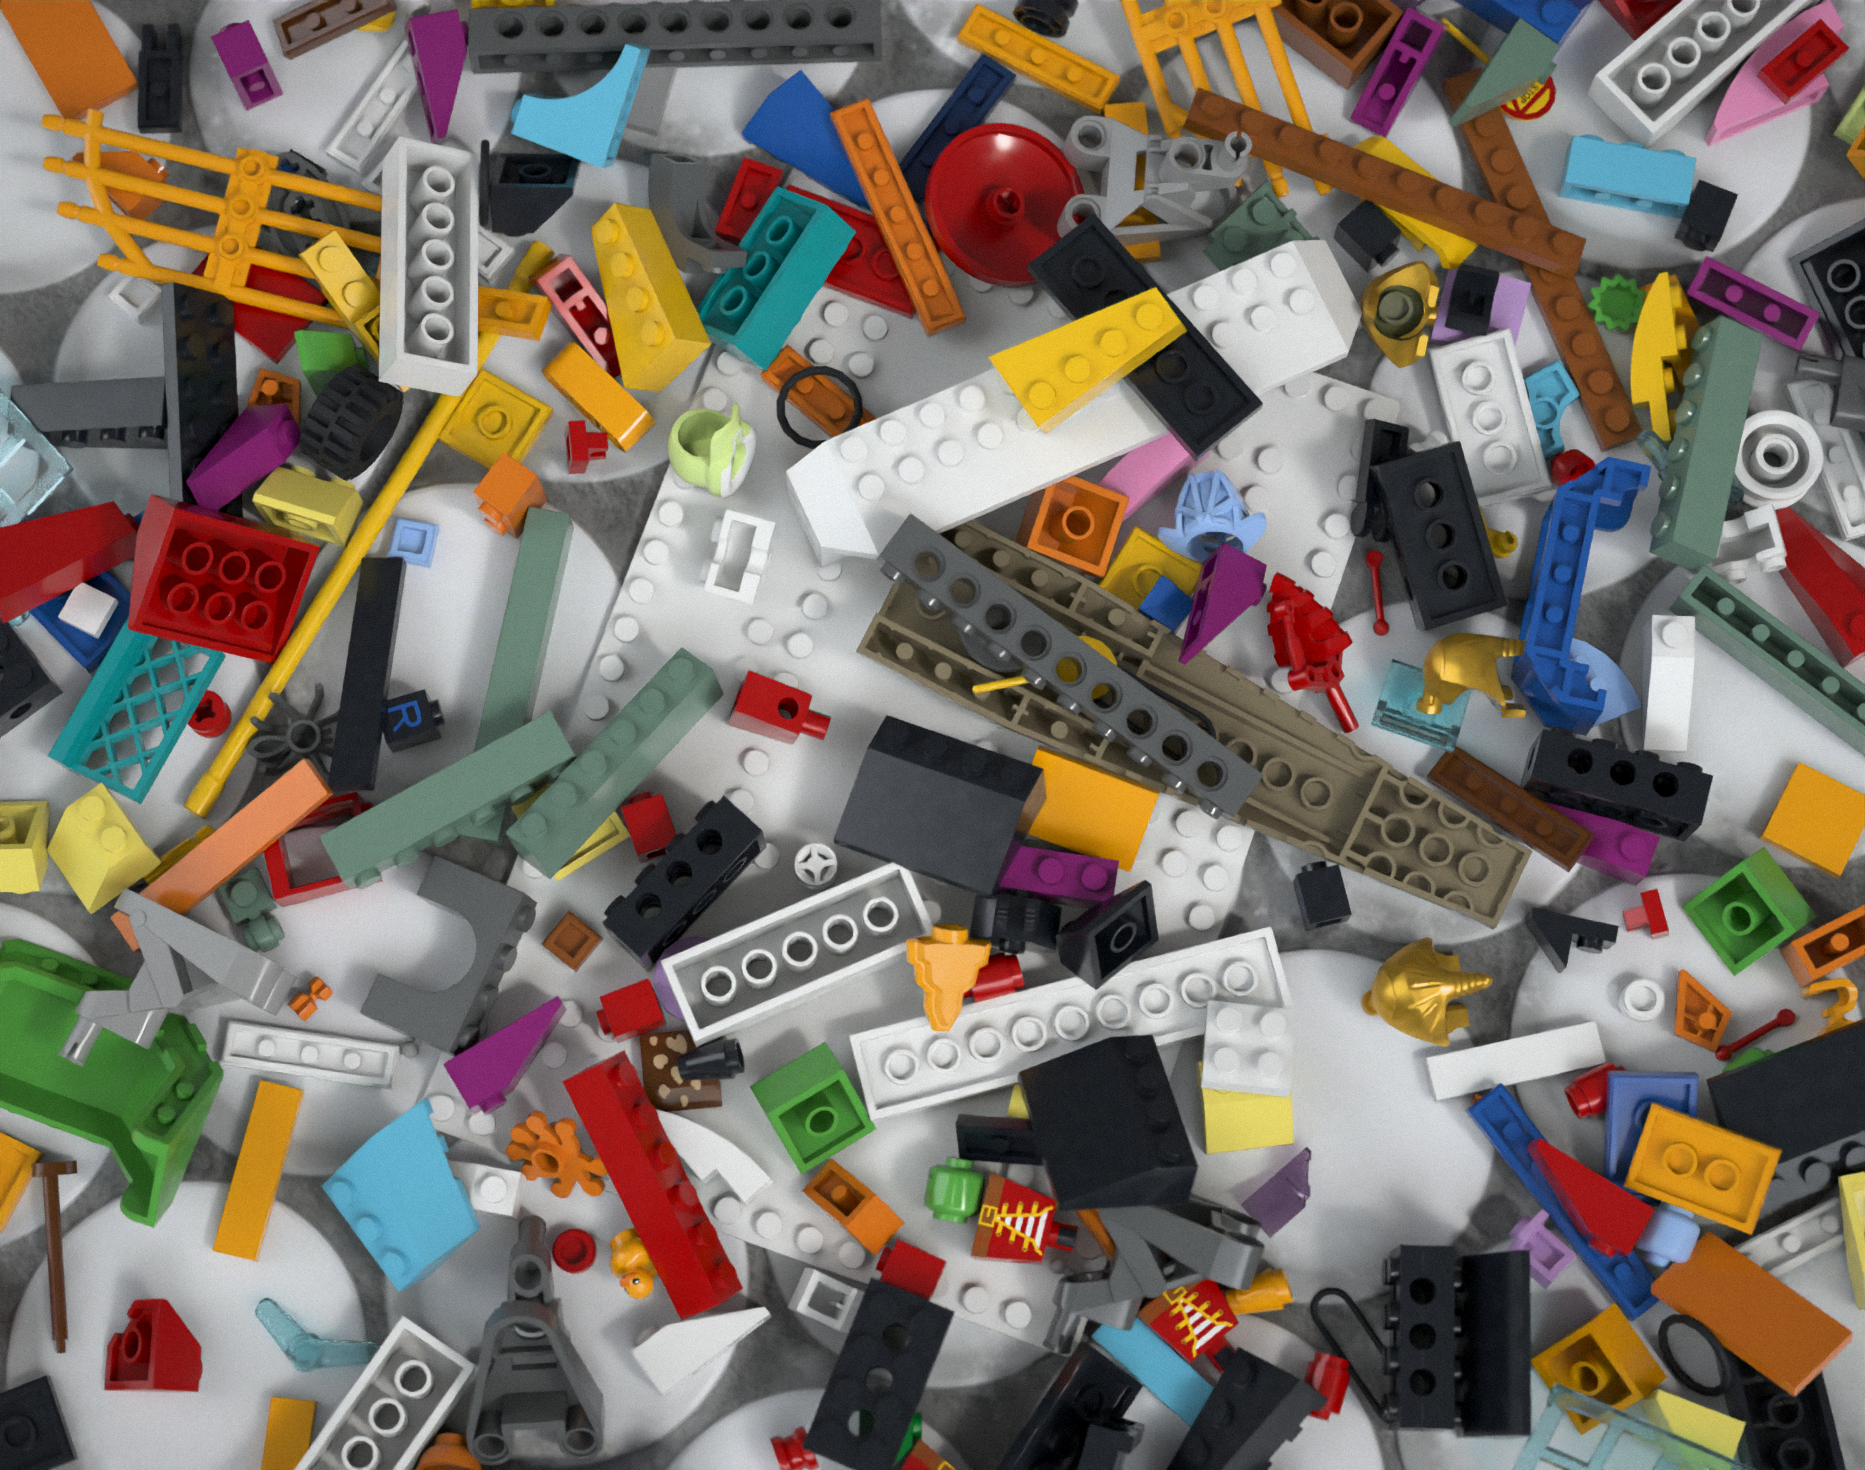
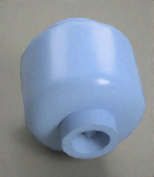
(1668, 1236)

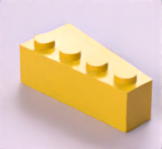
(646, 299)
(1084, 358)

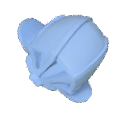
(1211, 509)

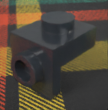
(1472, 299)

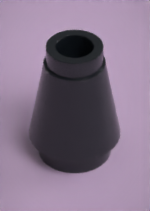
(712, 1061)

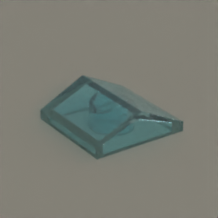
(1398, 711)

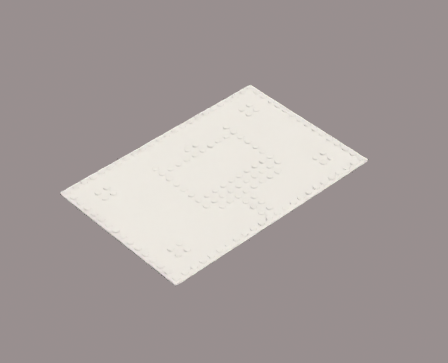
(1287, 460)

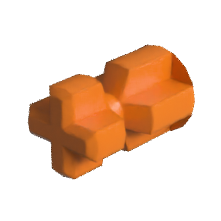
(304, 1004)

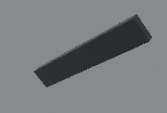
(367, 675)

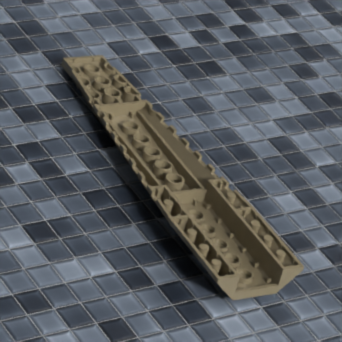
(1315, 782)

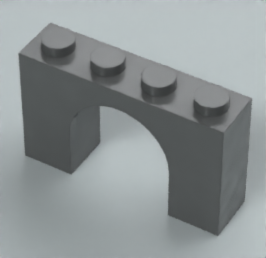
(453, 1016)

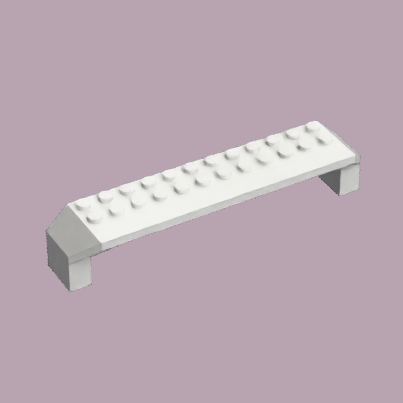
(982, 449)

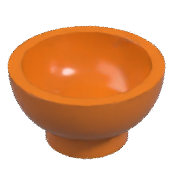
(448, 1454)

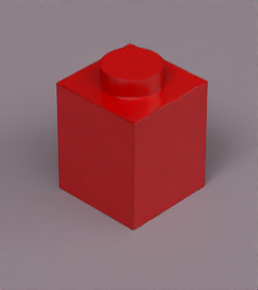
(649, 825)
(630, 1011)
(910, 1269)

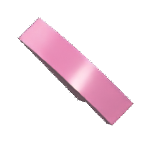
(1749, 100)
(1149, 471)

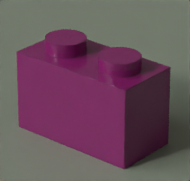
(246, 64)

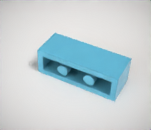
(1627, 176)

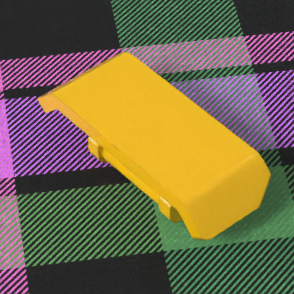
(1449, 247)

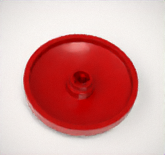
(999, 201)

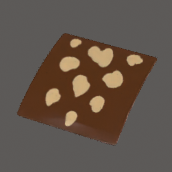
(662, 1076)

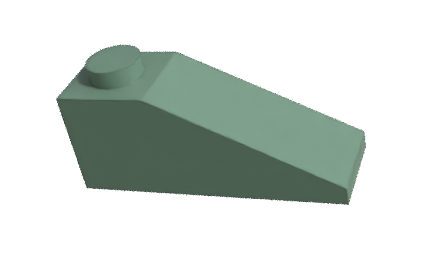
(1510, 72)

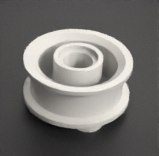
(1796, 447)

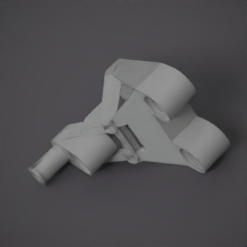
(1186, 166)
(164, 982)

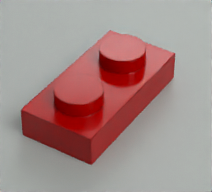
(1803, 61)
(747, 198)

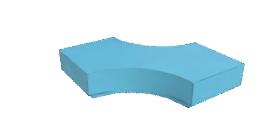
(1549, 394)

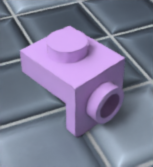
(1547, 1253)

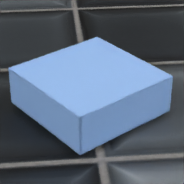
(414, 542)

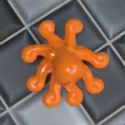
(555, 1155)

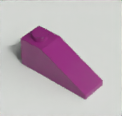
(438, 56)
(1399, 71)
(245, 454)
(1224, 591)
(1616, 847)
(500, 1061)

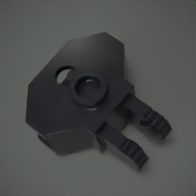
(1016, 922)

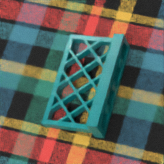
(104, 699)

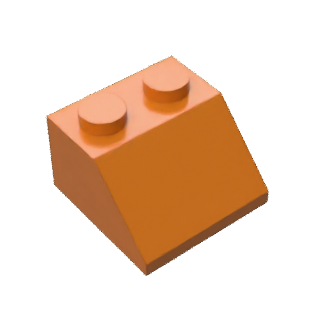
(1073, 524)

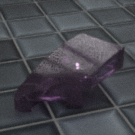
(1281, 1195)

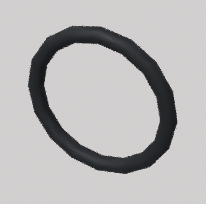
(484, 182)
(816, 370)
(1712, 1340)

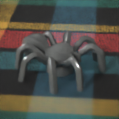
(302, 738)

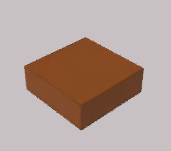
(572, 941)

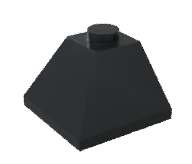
(529, 190)
(1109, 935)

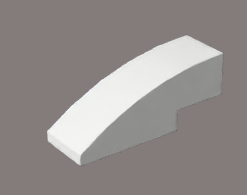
(712, 1154)
(836, 1306)

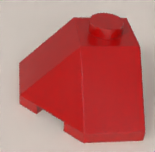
(153, 1352)

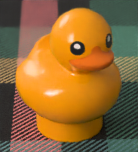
(632, 1264)

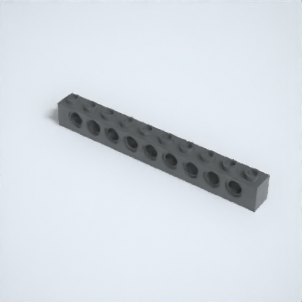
(692, 47)
(1234, 775)

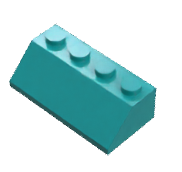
(786, 264)

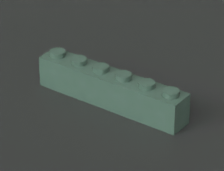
(1705, 443)
(1776, 655)
(615, 763)
(448, 802)

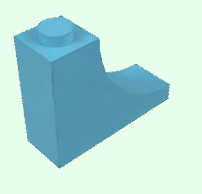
(587, 123)

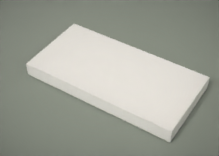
(1491, 417)

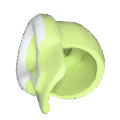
(712, 449)

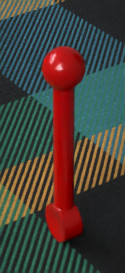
(1373, 561)
(1783, 1018)

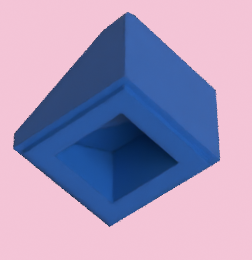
(1167, 605)

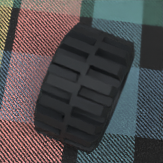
(351, 422)

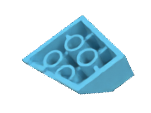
(404, 1198)

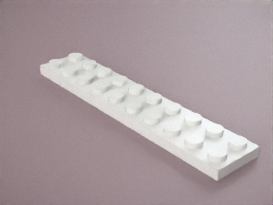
(994, 1039)

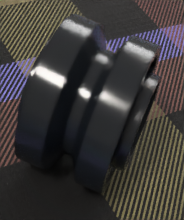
(1046, 16)

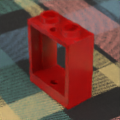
(278, 860)

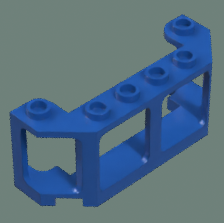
(1543, 673)

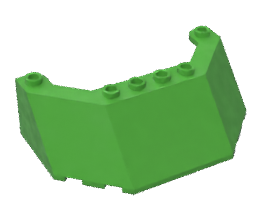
(124, 1096)

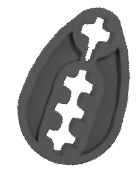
(284, 200)

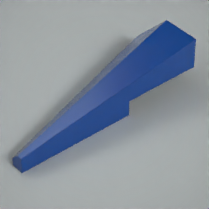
(798, 130)

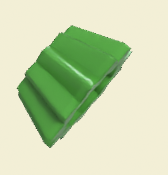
(1617, 303)

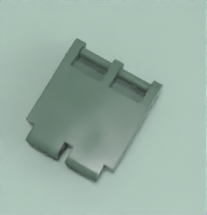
(1254, 229)

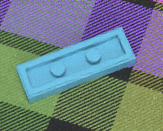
(1157, 1368)

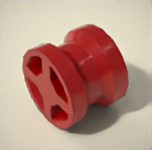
(214, 720)
(790, 1451)

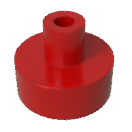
(1570, 466)

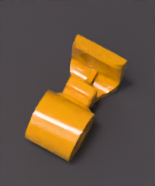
(1846, 1002)

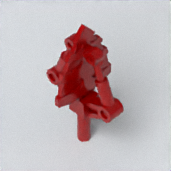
(1310, 644)

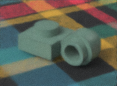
(247, 902)

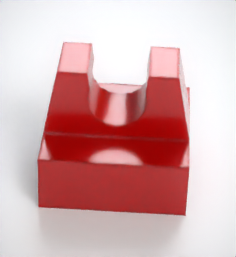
(583, 446)
(1648, 915)

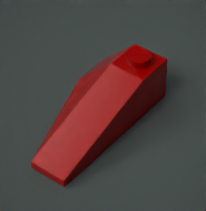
(1826, 586)

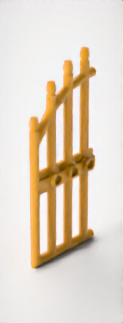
(1185, 20)
(239, 222)

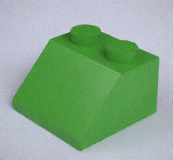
(1749, 911)
(813, 1107)

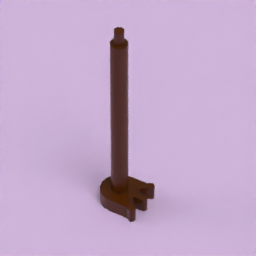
(49, 1174)

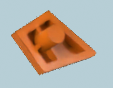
(275, 389)
(1699, 1014)

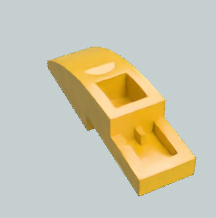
(347, 289)
(1656, 344)

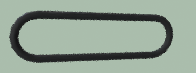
(1335, 1291)

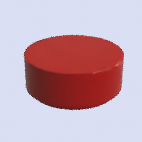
(574, 1251)

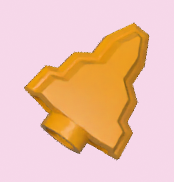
(946, 969)

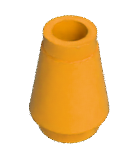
(1267, 1293)

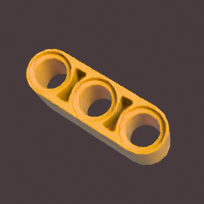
(598, 397)

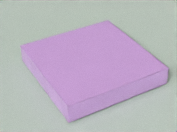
(1506, 311)

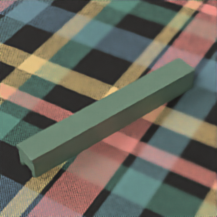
(523, 643)

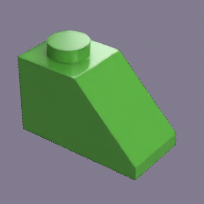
(326, 355)

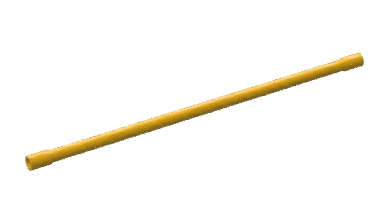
(214, 779)

